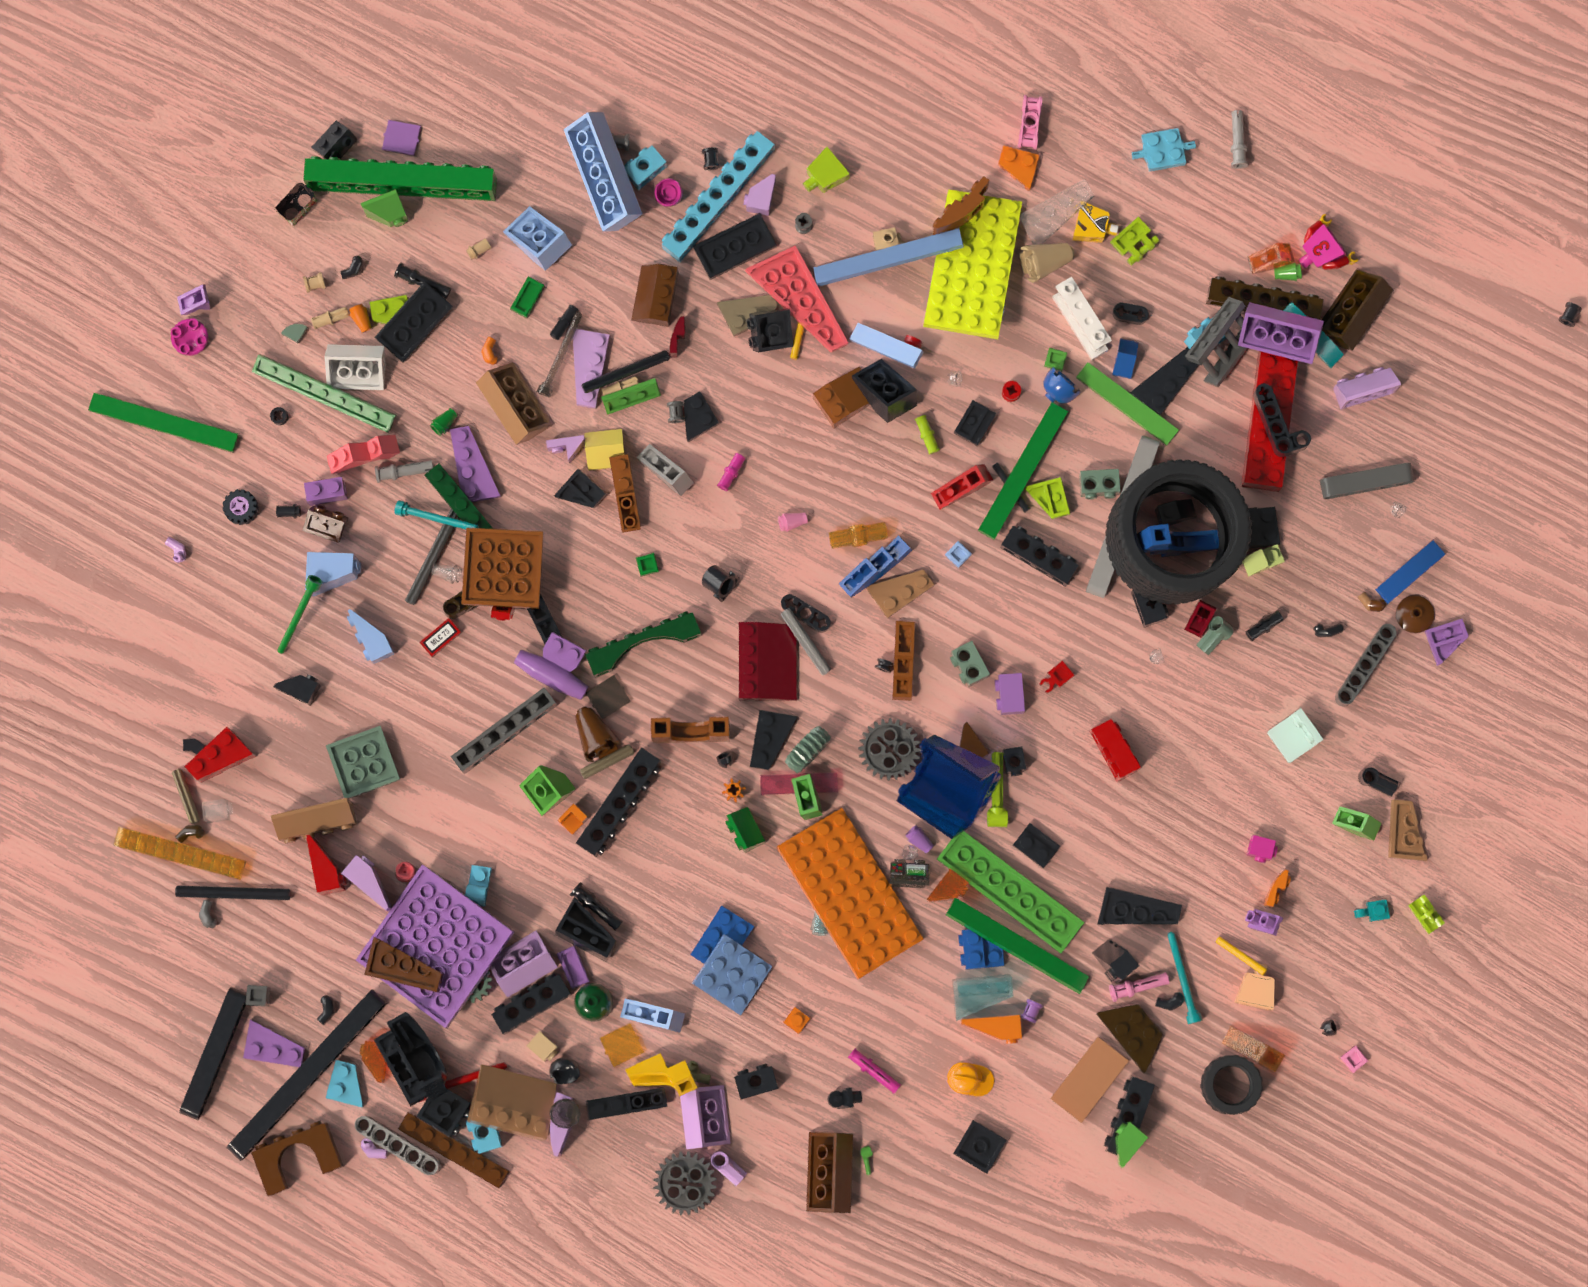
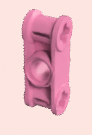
(1031, 110)

